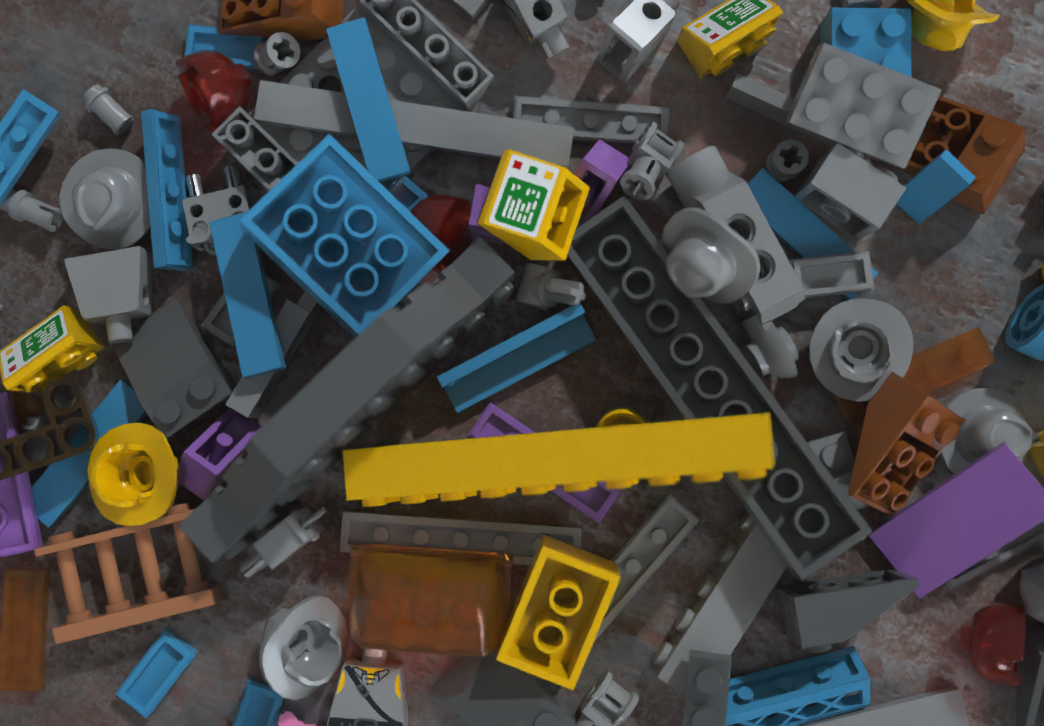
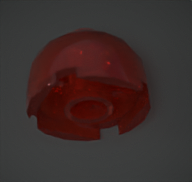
(214, 85)
(448, 221)
(996, 642)

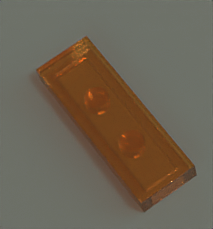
(24, 629)

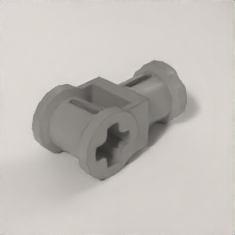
(650, 160)
(602, 709)

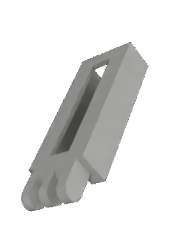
(293, 327)

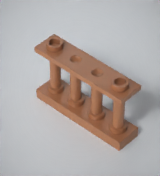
(119, 611)

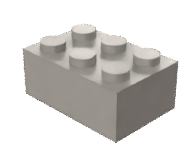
(862, 105)

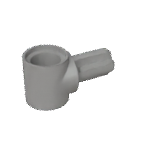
(545, 288)

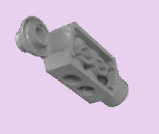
(707, 184)

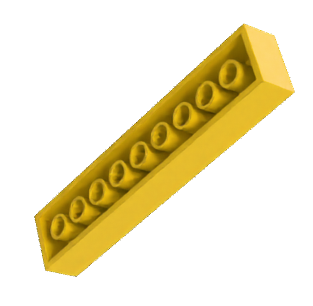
(563, 457)

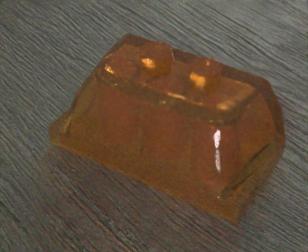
(428, 599)

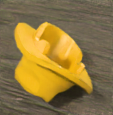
(946, 22)
(133, 474)

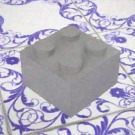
(849, 192)

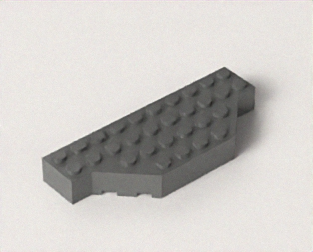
(344, 399)

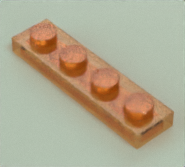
(935, 367)

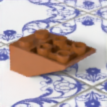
(262, 18)
(978, 141)
(899, 443)

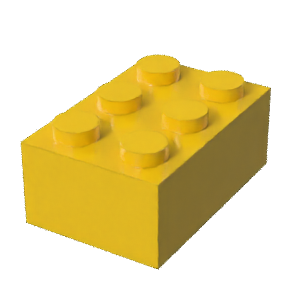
(558, 612)

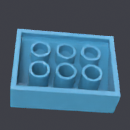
(343, 237)

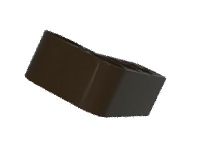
(55, 435)

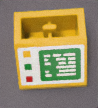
(727, 33)
(534, 206)
(49, 351)

